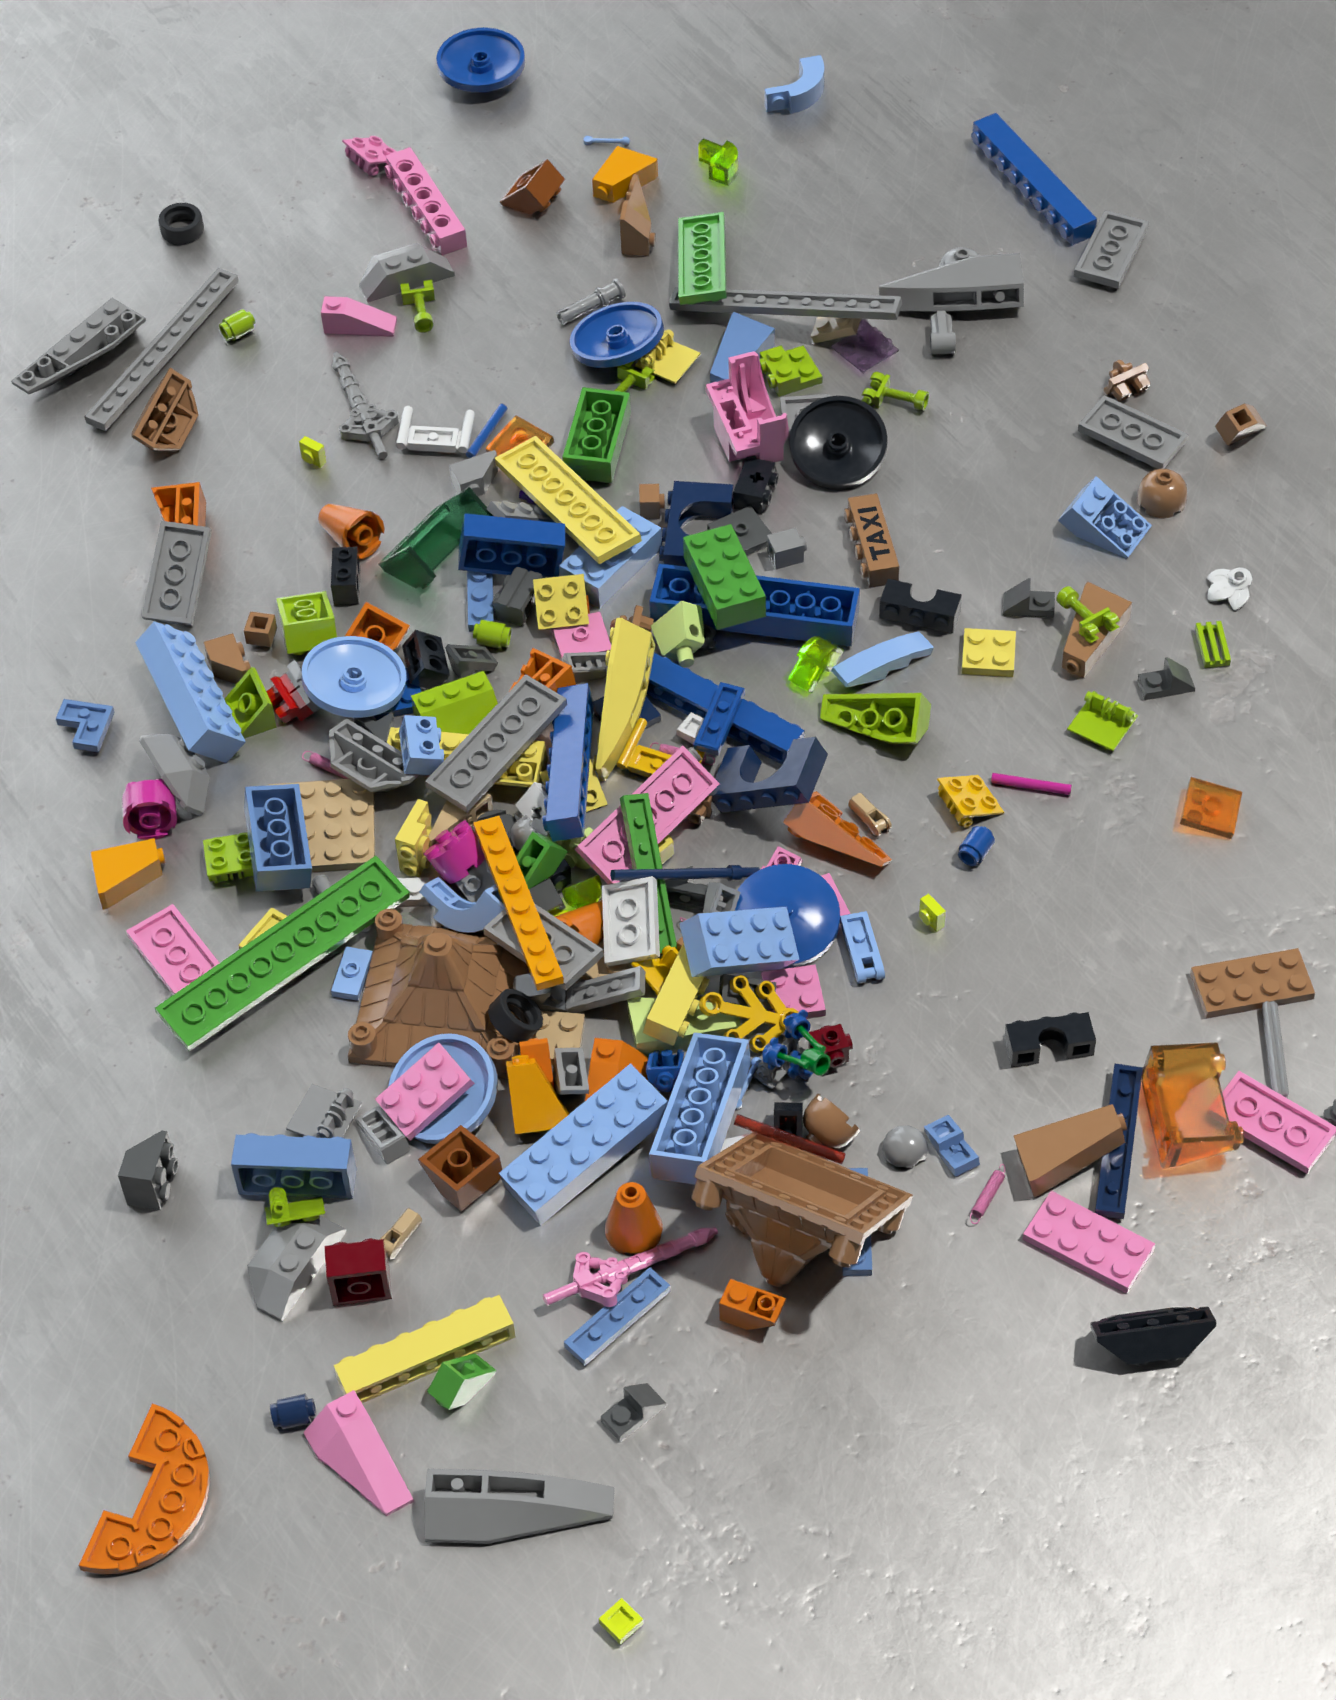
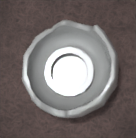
(521, 831)
(905, 1146)

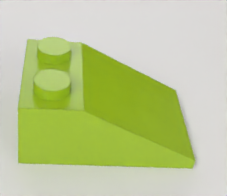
(306, 621)

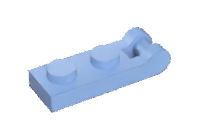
(862, 946)

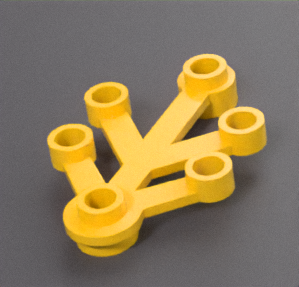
(755, 1012)

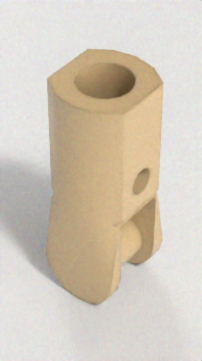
(868, 813)
(401, 1231)

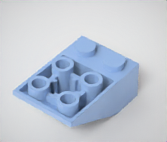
(1104, 519)

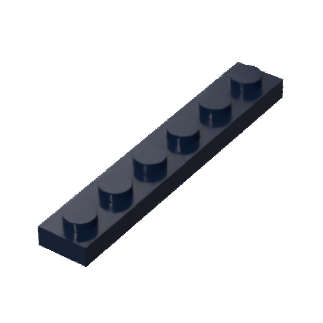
(1117, 1163)

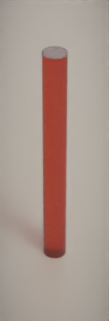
(788, 1138)

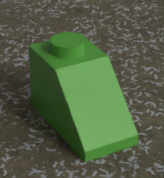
(539, 858)
(460, 1380)

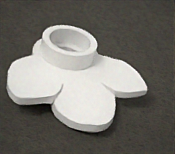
(1225, 586)

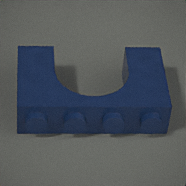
(687, 503)
(787, 786)

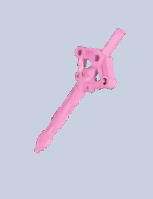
(616, 1272)

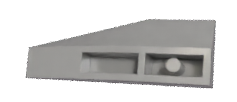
(963, 285)
(81, 346)
(507, 1505)

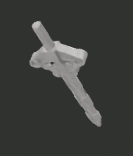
(362, 412)

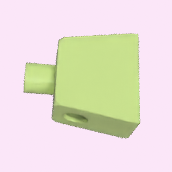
(680, 633)

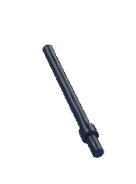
(731, 873)

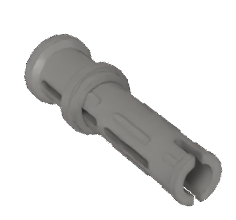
(600, 298)

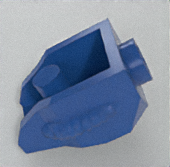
(664, 1069)

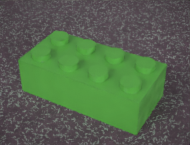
(597, 434)
(724, 577)

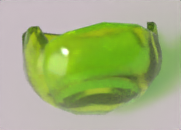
(583, 892)

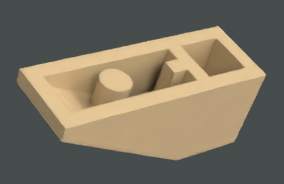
(452, 815)

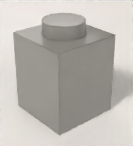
(786, 548)

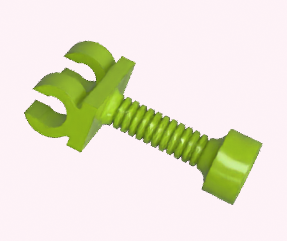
(423, 320)
(629, 377)
(882, 384)
(1089, 627)

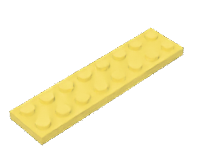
(568, 500)

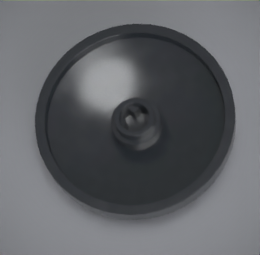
(838, 442)

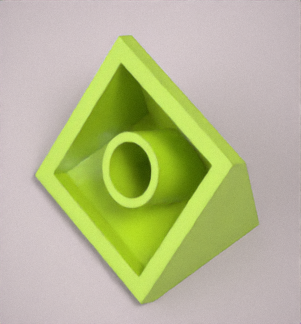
(251, 705)

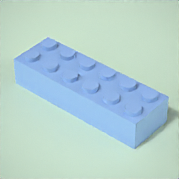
(190, 692)
(700, 1106)
(584, 1144)

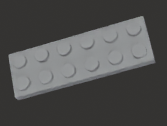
(496, 743)

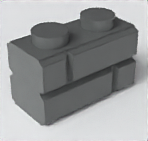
(516, 597)

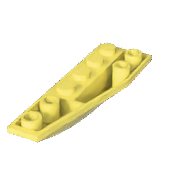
(625, 691)
(521, 773)

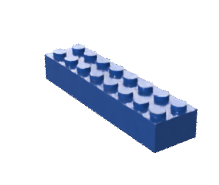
(792, 606)

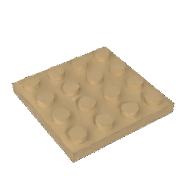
(338, 823)

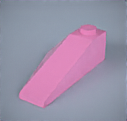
(353, 1448)

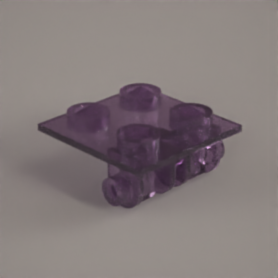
(866, 347)

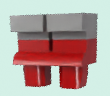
(291, 690)

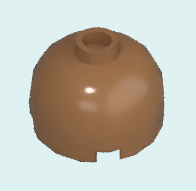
(1162, 493)
(827, 1124)

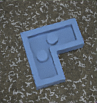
(90, 720)

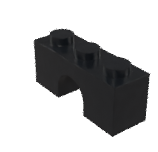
(938, 613)
(1071, 1032)

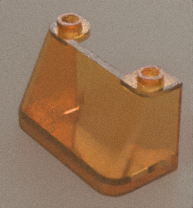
(1188, 1103)

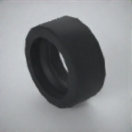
(178, 212)
(507, 1023)

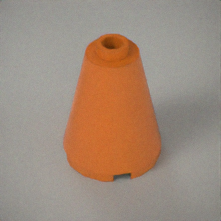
(352, 527)
(586, 921)
(633, 1221)

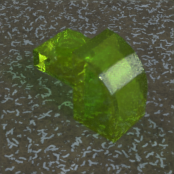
(721, 160)
(814, 658)

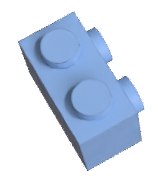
(420, 745)

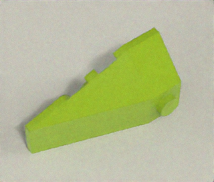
(883, 716)

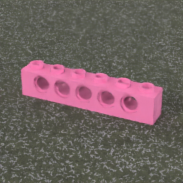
(425, 201)

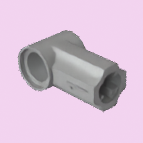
(942, 337)

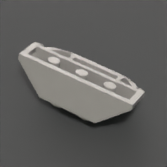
(400, 266)
(366, 758)
(179, 769)
(289, 1263)

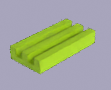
(1210, 629)

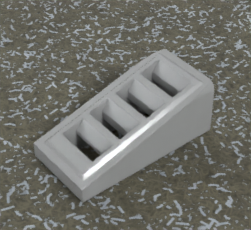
(586, 659)
(713, 894)
(391, 1148)

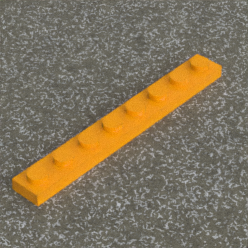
(518, 903)

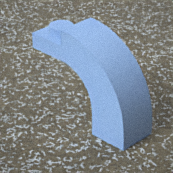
(801, 93)
(458, 913)

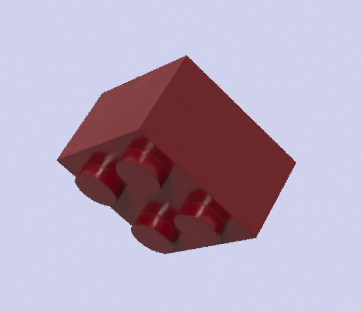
(358, 1272)

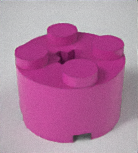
(148, 809)
(455, 852)

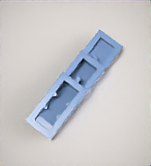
(879, 659)

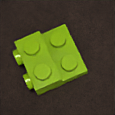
(789, 369)

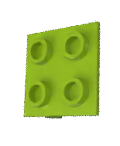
(1102, 721)
(228, 856)
(281, 1212)

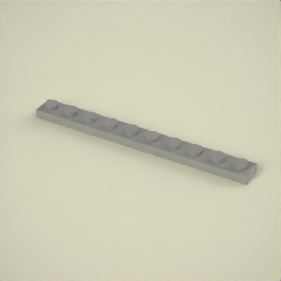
(798, 304)
(161, 349)

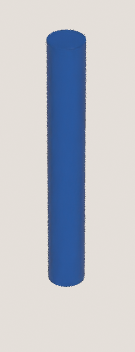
(486, 431)

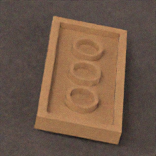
(1251, 981)

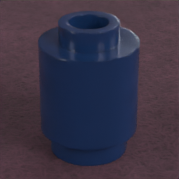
(292, 1411)

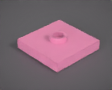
(583, 637)

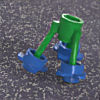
(801, 1064)

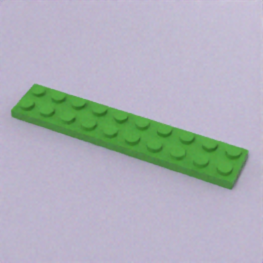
(281, 953)

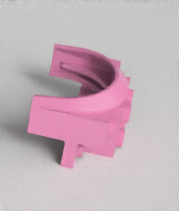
(745, 414)

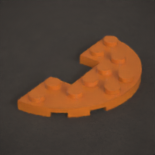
(168, 1505)

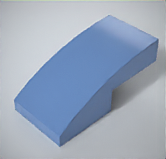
(950, 1145)

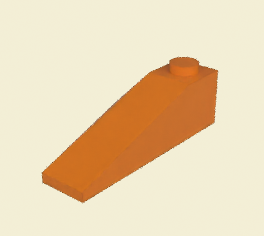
(378, 626)
(821, 823)

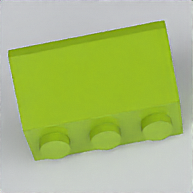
(457, 704)

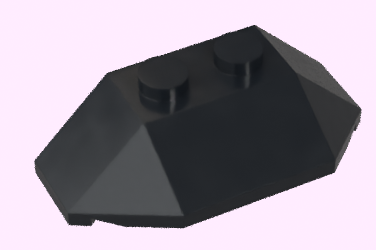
(1154, 1333)

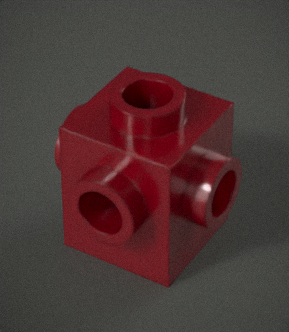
(836, 1043)

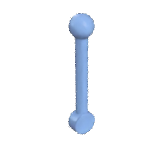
(588, 140)
(754, 1062)

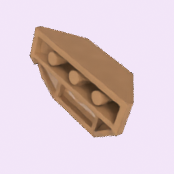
(167, 414)

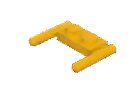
(640, 758)

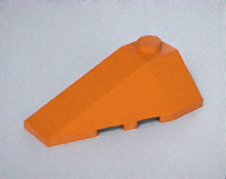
(609, 1059)

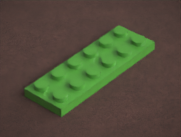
(701, 258)

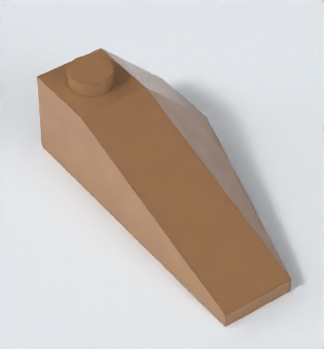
(635, 222)

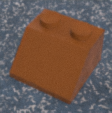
(534, 189)
(461, 1167)

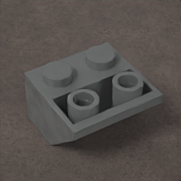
(148, 1171)

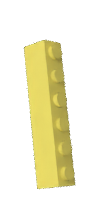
(424, 1350)

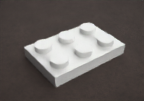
(630, 921)

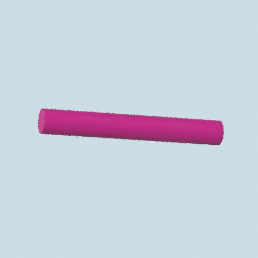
(1029, 783)

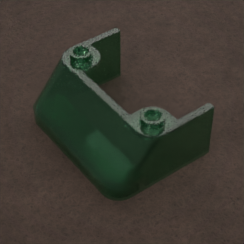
(432, 540)

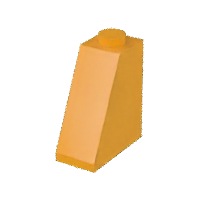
(615, 175)
(126, 869)
(532, 1097)

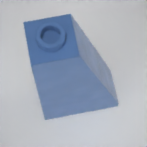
(740, 337)

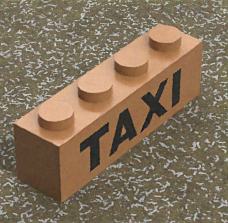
(872, 540)

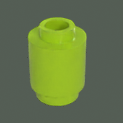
(237, 325)
(492, 634)

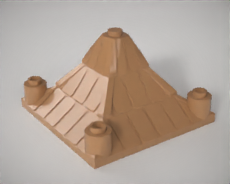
(431, 985)
(797, 1204)

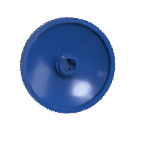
(480, 60)
(616, 334)
(809, 902)

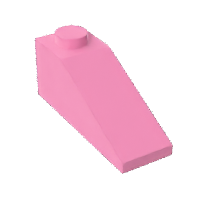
(352, 317)

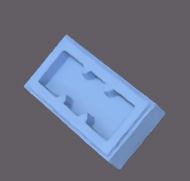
(352, 973)

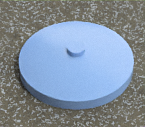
(353, 676)
(471, 1106)

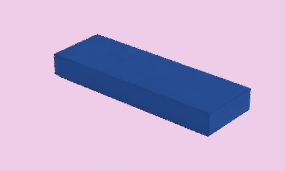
(719, 718)

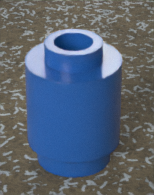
(976, 845)

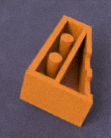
(181, 503)
(547, 671)

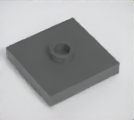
(748, 528)

